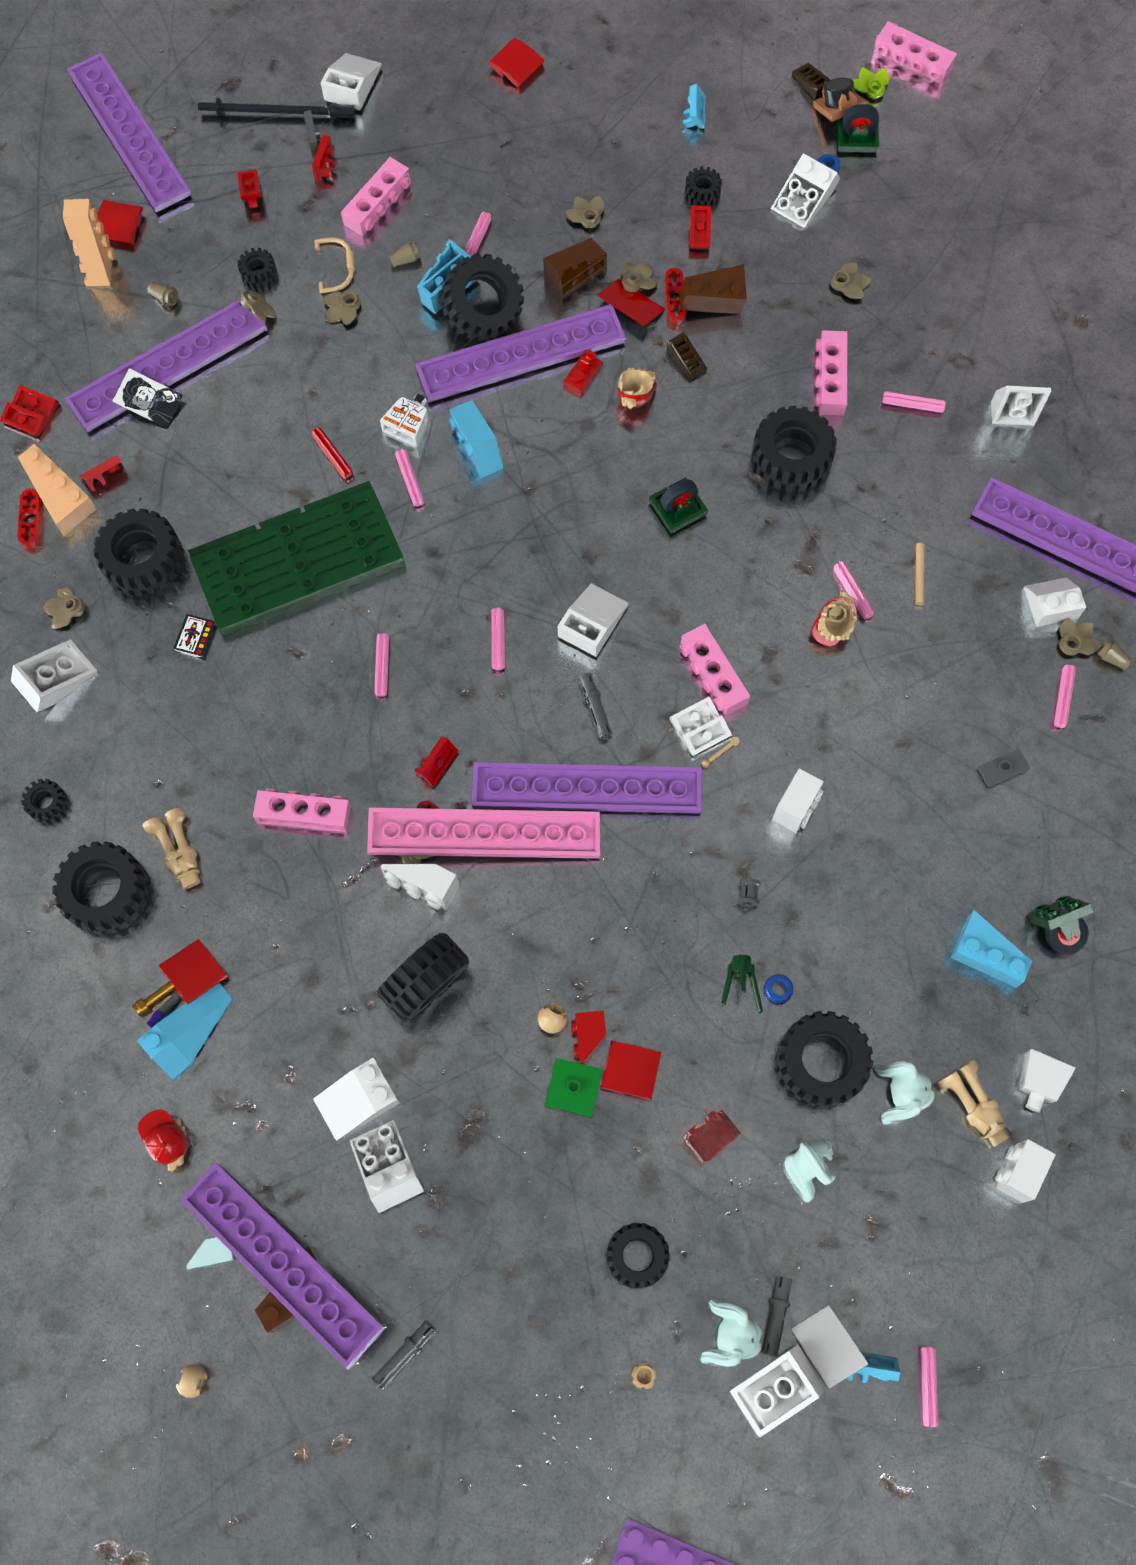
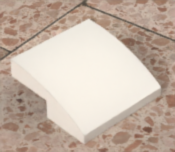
(700, 726)

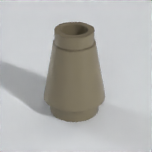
(406, 254)
(164, 293)
(1114, 654)

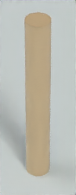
(919, 575)

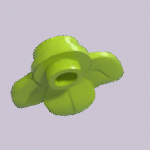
(872, 83)

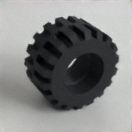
(660, 1259)

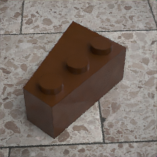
(573, 266)
(715, 291)
(272, 1312)

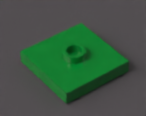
(573, 1087)

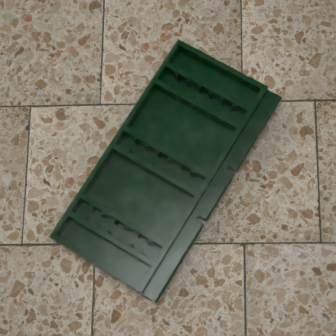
(296, 558)

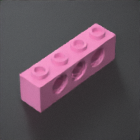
(915, 52)
(376, 196)
(836, 344)
(702, 639)
(335, 821)

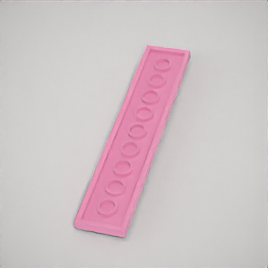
(483, 833)

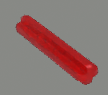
(332, 453)

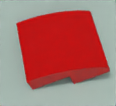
(516, 62)
(120, 221)
(29, 411)
(192, 971)
(631, 1070)

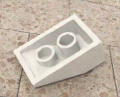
(1018, 405)
(52, 674)
(356, 1099)
(779, 1390)

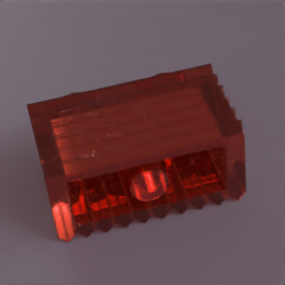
(711, 1136)

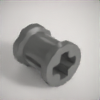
(749, 892)

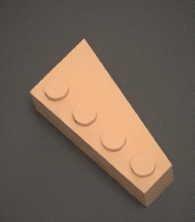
(89, 241)
(60, 495)

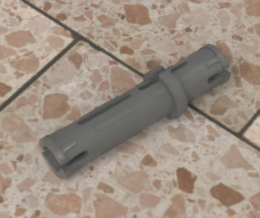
(592, 697)
(777, 1316)
(403, 1355)

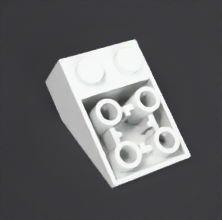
(349, 80)
(805, 191)
(591, 619)
(423, 881)
(386, 1166)

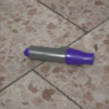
(160, 1013)

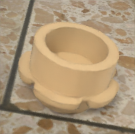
(637, 1373)

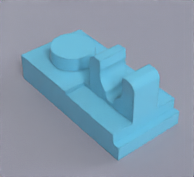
(696, 113)
(880, 1367)

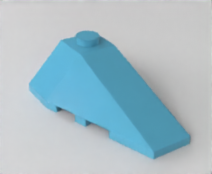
(181, 1034)

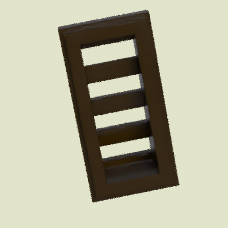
(814, 90)
(676, 347)

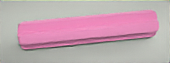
(478, 233)
(913, 401)
(409, 477)
(854, 590)
(498, 639)
(381, 668)
(1065, 696)
(929, 1386)

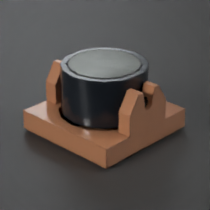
(839, 97)

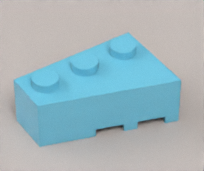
(432, 282)
(476, 437)
(990, 952)

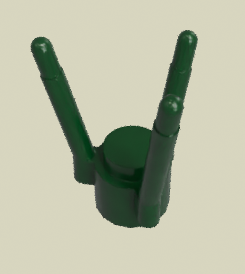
(742, 967)

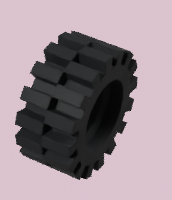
(703, 177)
(254, 258)
(35, 792)

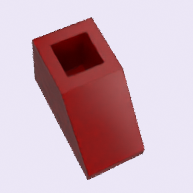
(590, 1033)

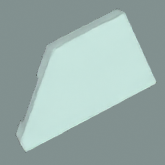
(210, 1253)

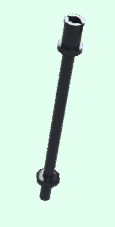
(334, 110)

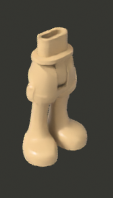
(180, 861)
(986, 1113)

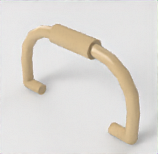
(349, 259)

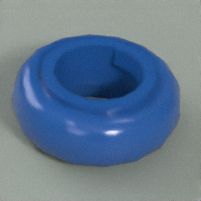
(830, 159)
(782, 979)

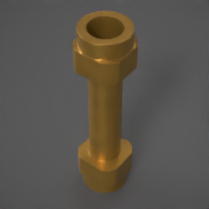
(143, 1006)

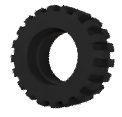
(503, 282)
(800, 425)
(123, 532)
(80, 868)
(423, 976)
(844, 1034)

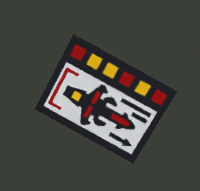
(194, 635)

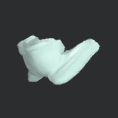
(909, 1090)
(810, 1163)
(736, 1338)

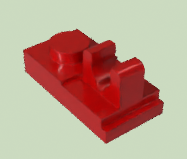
(322, 159)
(249, 187)
(700, 227)
(583, 372)
(109, 466)
(437, 761)

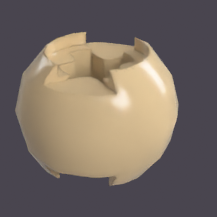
(552, 1018)
(191, 1381)

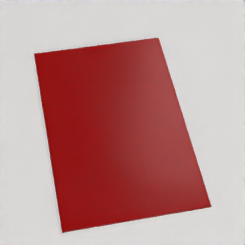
(631, 303)

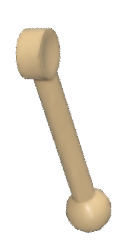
(734, 742)

